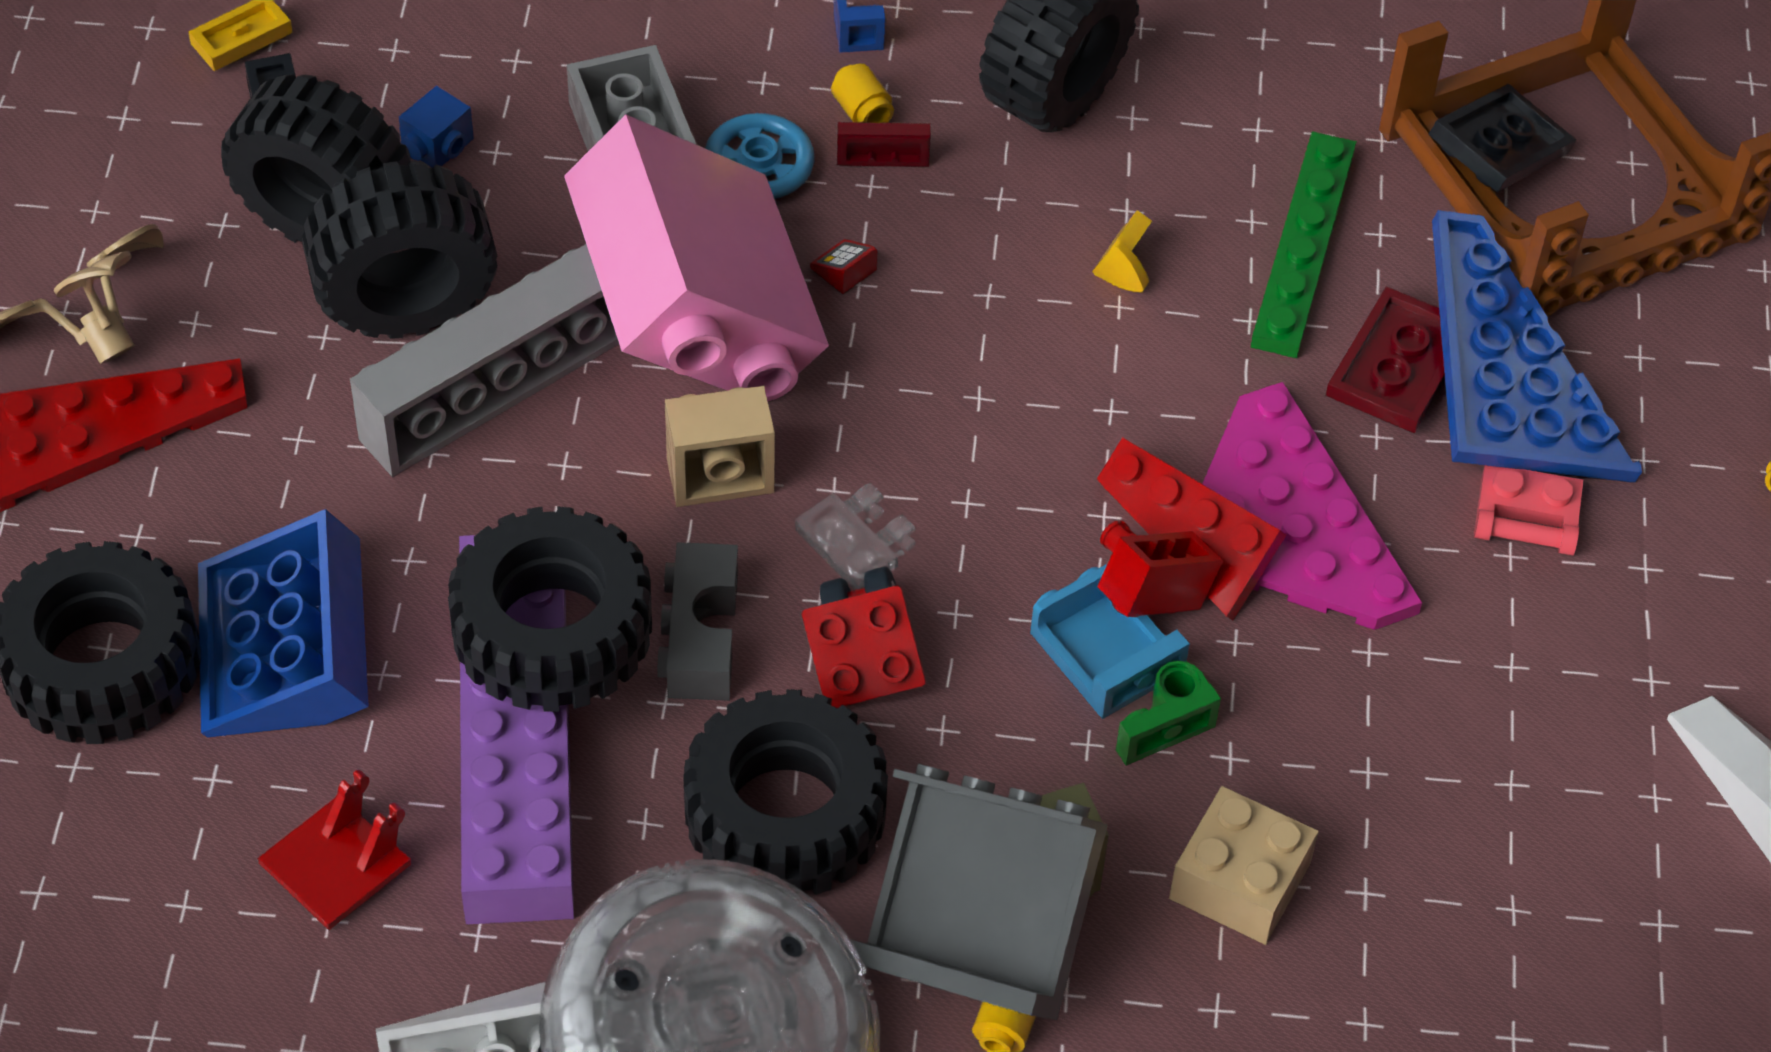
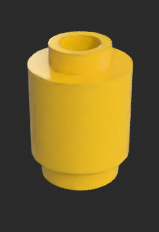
(862, 94)
(1001, 1028)

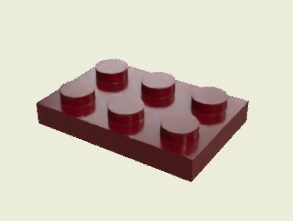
(1393, 362)

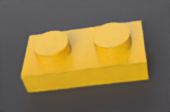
(240, 32)

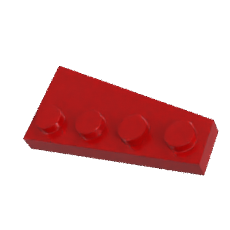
(1172, 502)

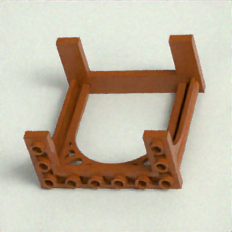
(1550, 254)

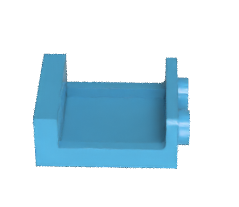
(1098, 648)

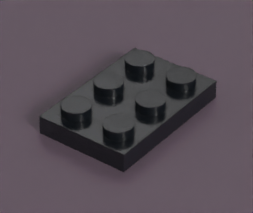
(1502, 137)

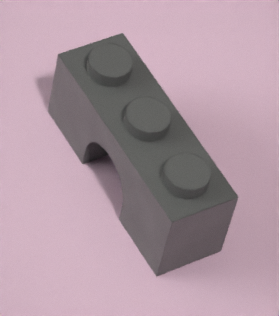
(697, 655)

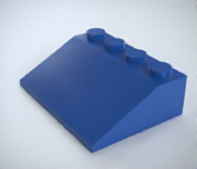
(283, 630)

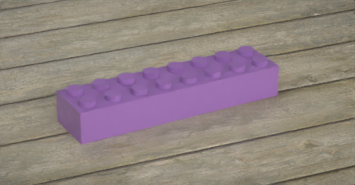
(516, 794)

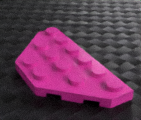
(1331, 548)

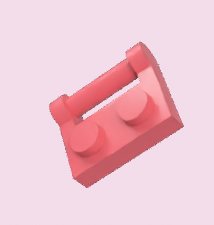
(1529, 498)

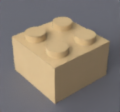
(720, 445)
(1243, 865)

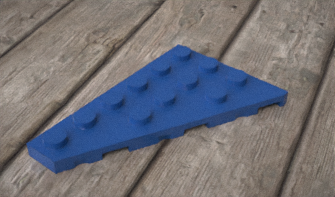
(1505, 368)

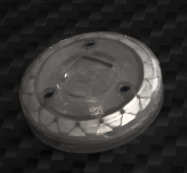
(707, 965)

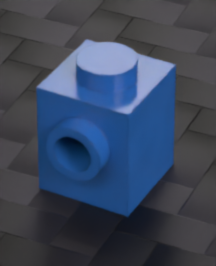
(436, 127)

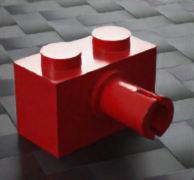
(1156, 571)

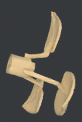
(102, 327)

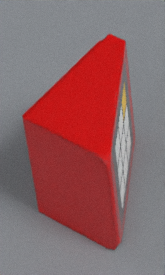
(846, 264)

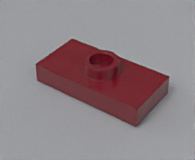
(883, 144)

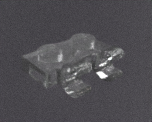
(845, 541)

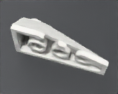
(1734, 760)
(487, 1025)

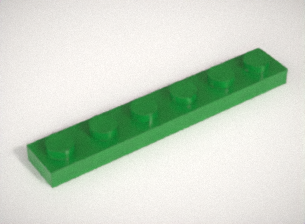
(1303, 245)

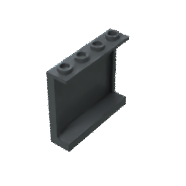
(984, 892)

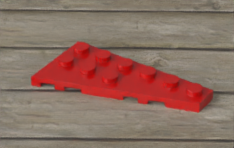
(85, 426)

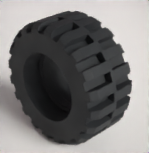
(1054, 57)
(298, 143)
(390, 210)
(537, 555)
(108, 694)
(796, 736)

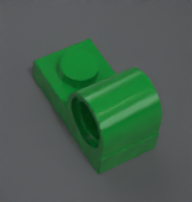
(1170, 717)

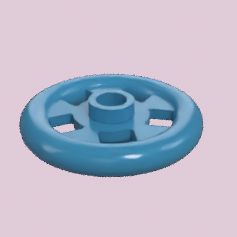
(763, 152)

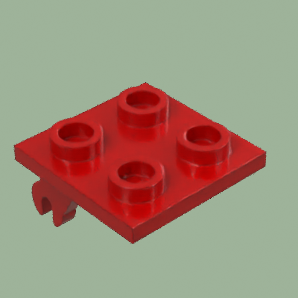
(338, 856)

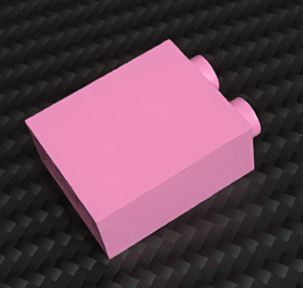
(694, 260)

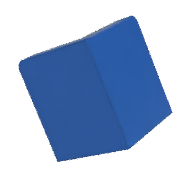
(859, 27)

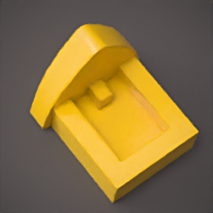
(1119, 263)

